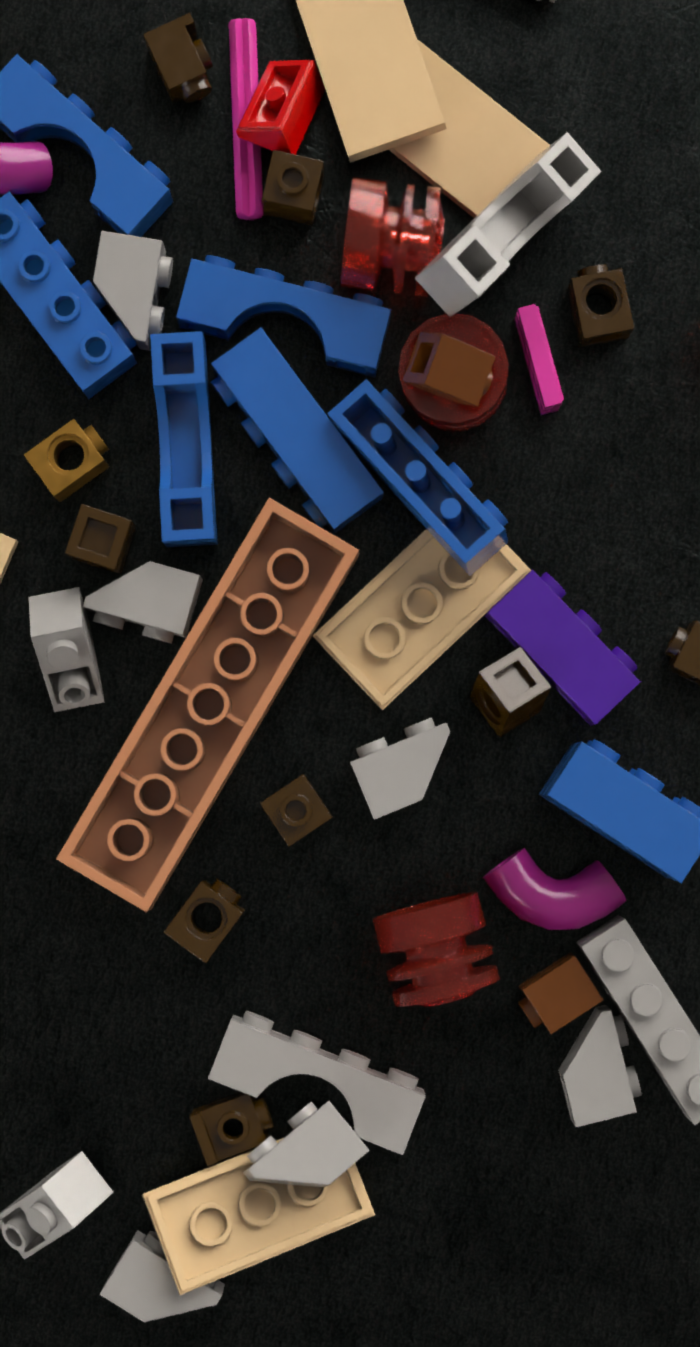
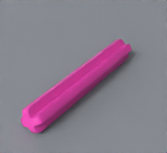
(243, 85)

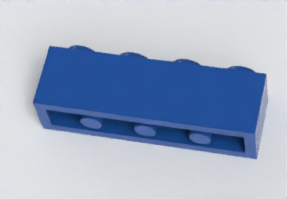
(296, 431)

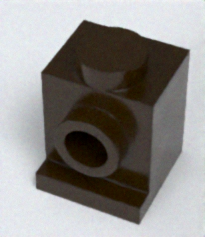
(179, 60)
(209, 1126)

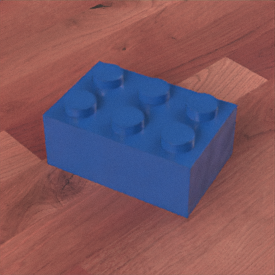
(626, 808)

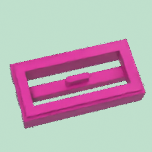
(539, 359)

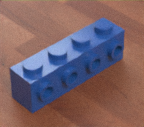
(56, 303)
(418, 477)

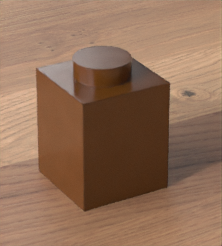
(449, 368)
(558, 994)

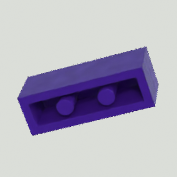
(564, 646)

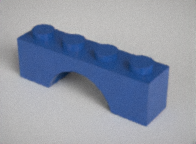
(124, 191)
(223, 298)
(184, 439)

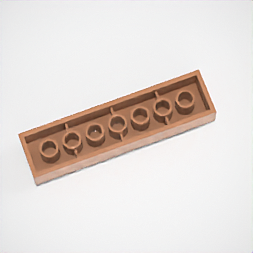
(208, 705)

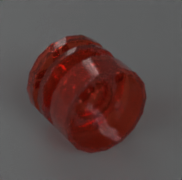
(389, 235)
(442, 412)
(436, 950)

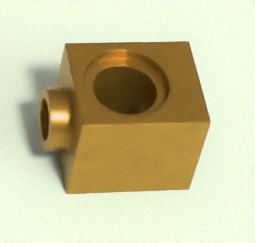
(46, 454)

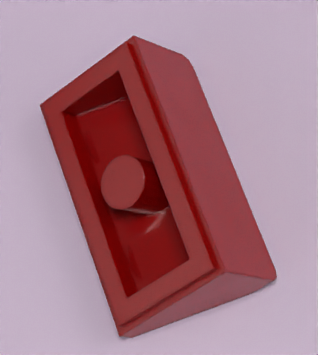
(282, 105)

